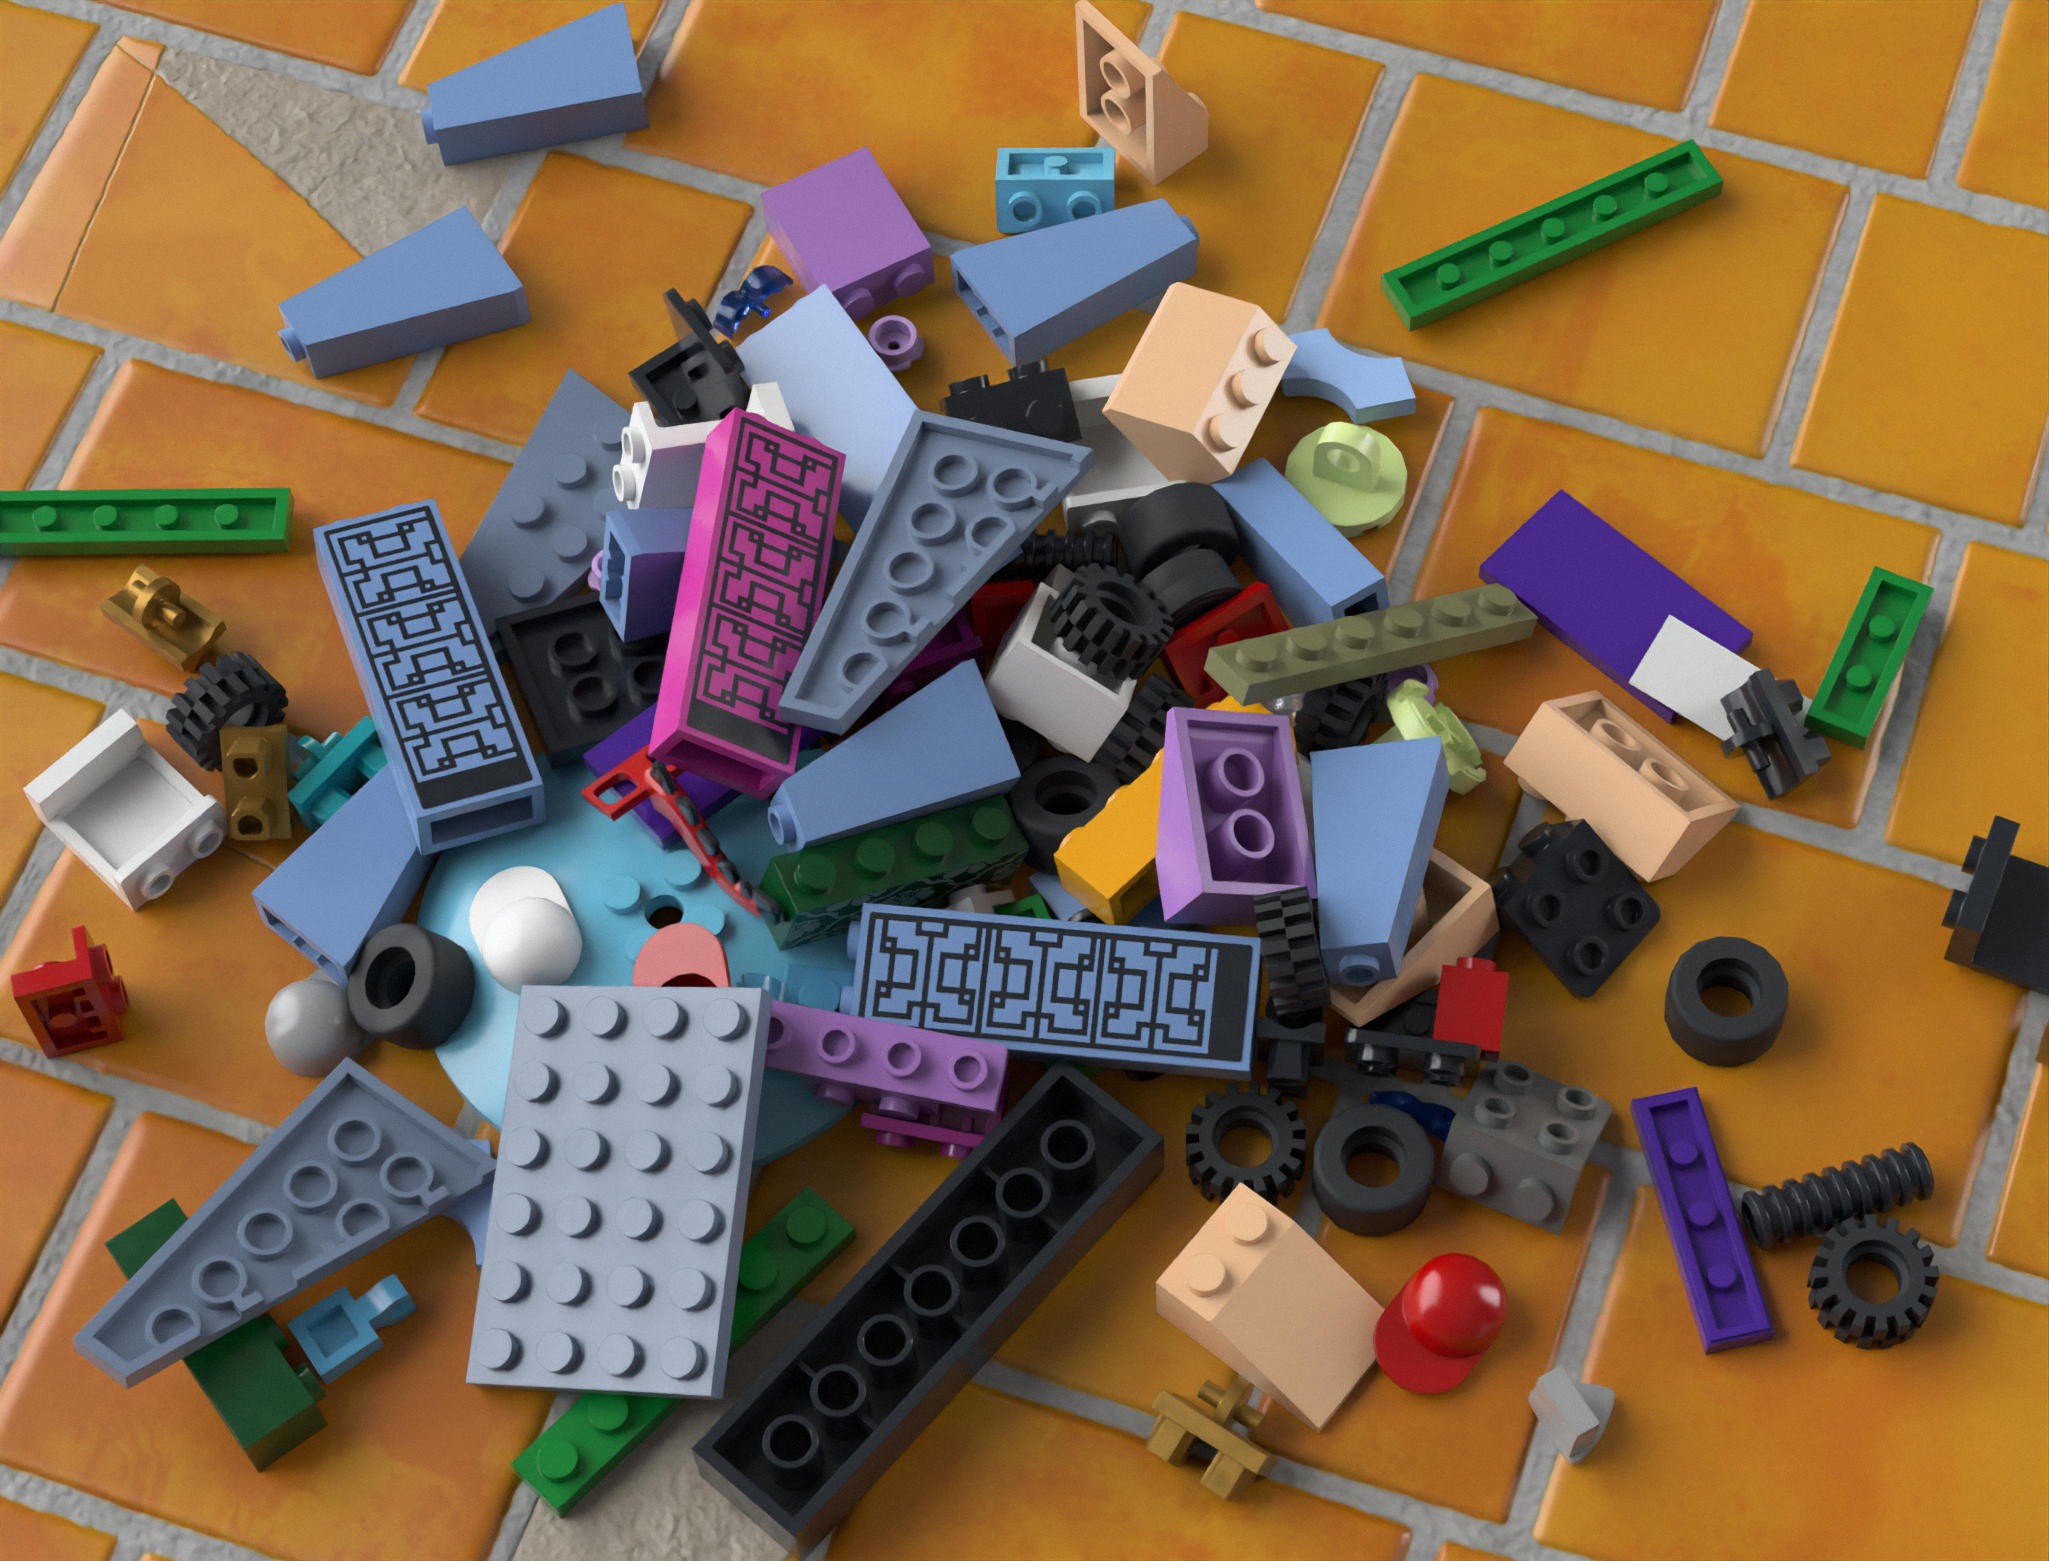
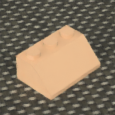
(1199, 383)
(1621, 781)

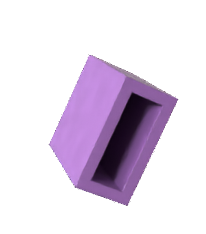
(849, 232)

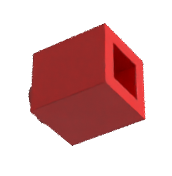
(1472, 1005)

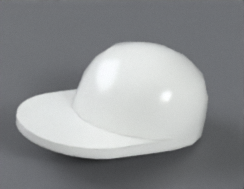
(525, 929)

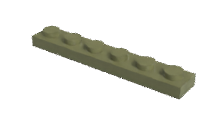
(1369, 644)

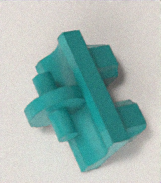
(334, 772)

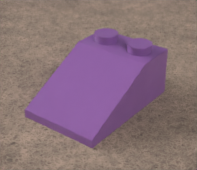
(1229, 816)

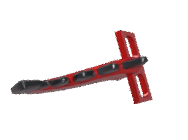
(672, 801)

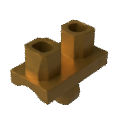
(165, 619)
(257, 782)
(1184, 1423)

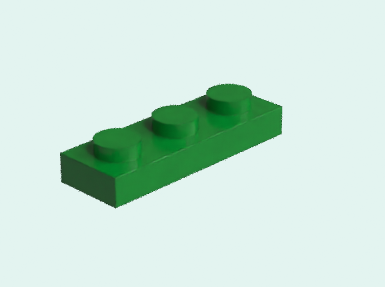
(1868, 657)

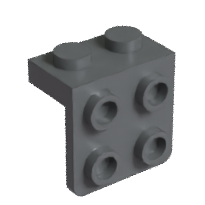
(1522, 1143)

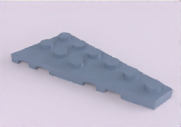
(550, 509)
(933, 535)
(310, 1200)

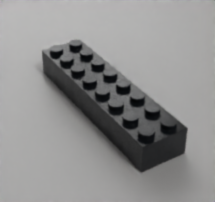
(929, 1309)

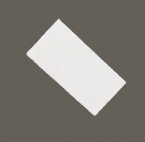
(1693, 675)

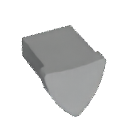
(1571, 1412)

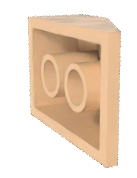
(1135, 100)
(1450, 922)
(1272, 1307)

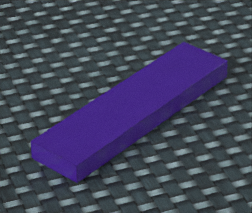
(1701, 1220)

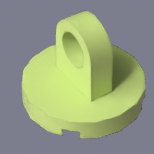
(1349, 476)
(1418, 719)

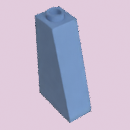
(541, 93)
(1072, 276)
(405, 300)
(1297, 550)
(645, 566)
(907, 764)
(1372, 850)
(347, 880)

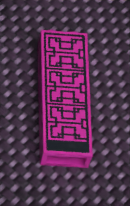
(746, 603)

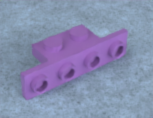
(883, 1062)

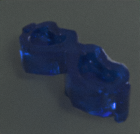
(754, 290)
(1431, 1116)

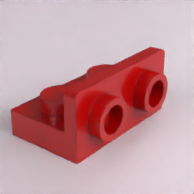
(1241, 617)
(73, 1001)

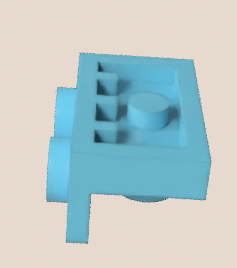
(1052, 186)

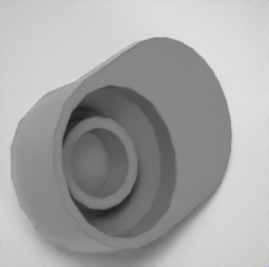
(313, 1027)

